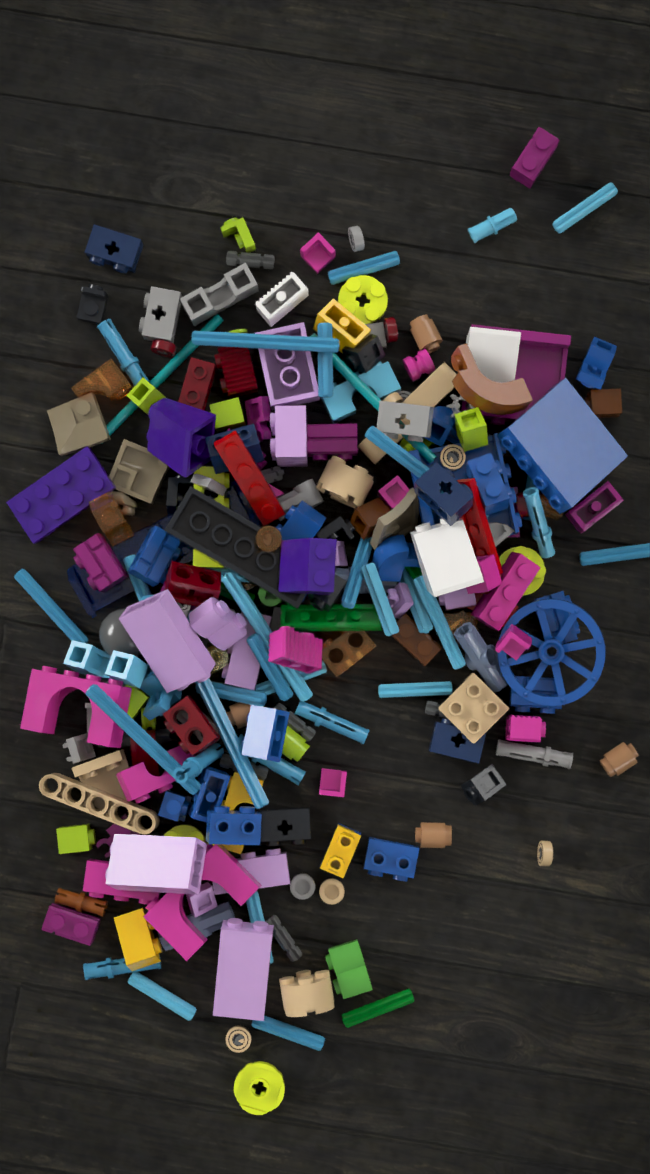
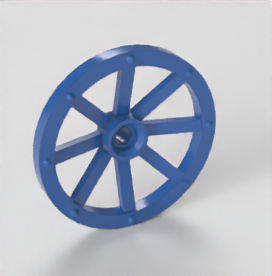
(553, 660)

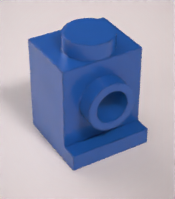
(174, 806)

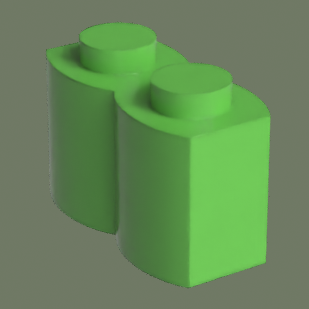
(349, 969)

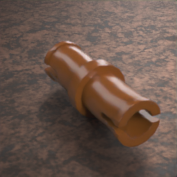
(81, 902)

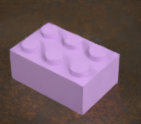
(289, 373)
(290, 433)

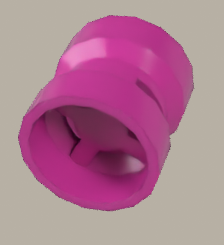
(419, 364)

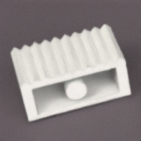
(281, 299)

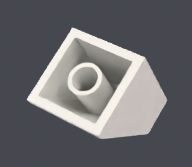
(495, 352)
(446, 557)

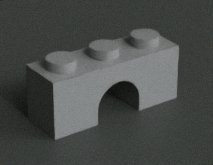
(230, 290)

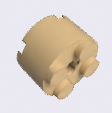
(345, 483)
(307, 993)

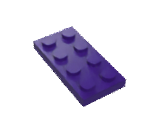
(60, 495)

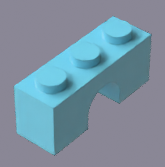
(379, 379)
(93, 661)

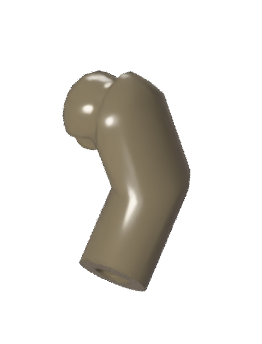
(128, 504)

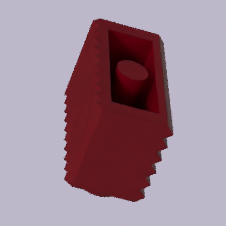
(237, 371)

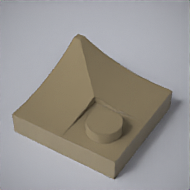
(78, 424)
(138, 472)
(398, 521)

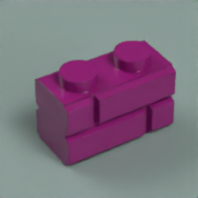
(534, 157)
(331, 440)
(594, 507)
(100, 563)
(71, 924)

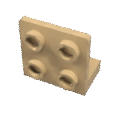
(473, 708)
(102, 774)

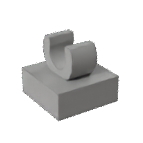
(79, 748)

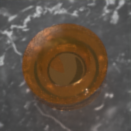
(268, 538)

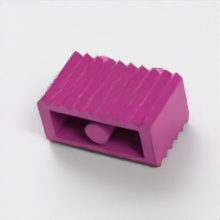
(295, 650)
(524, 728)

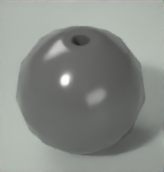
(115, 637)

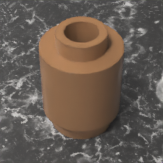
(425, 333)
(238, 714)
(619, 759)
(433, 835)

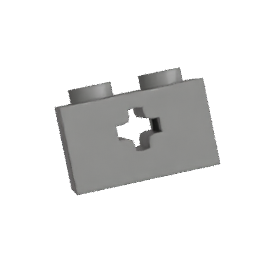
(170, 304)
(419, 416)

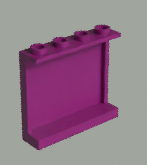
(540, 364)

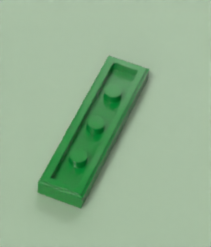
(307, 618)

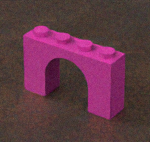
(49, 689)
(168, 913)

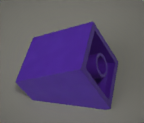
(179, 435)
(307, 566)

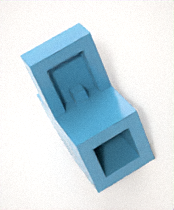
(159, 699)

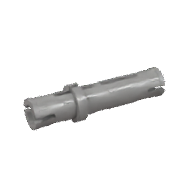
(537, 754)

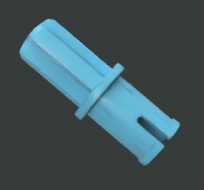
(492, 225)

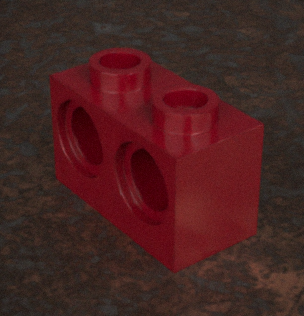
(198, 383)
(192, 583)
(195, 722)

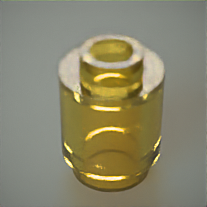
(219, 656)

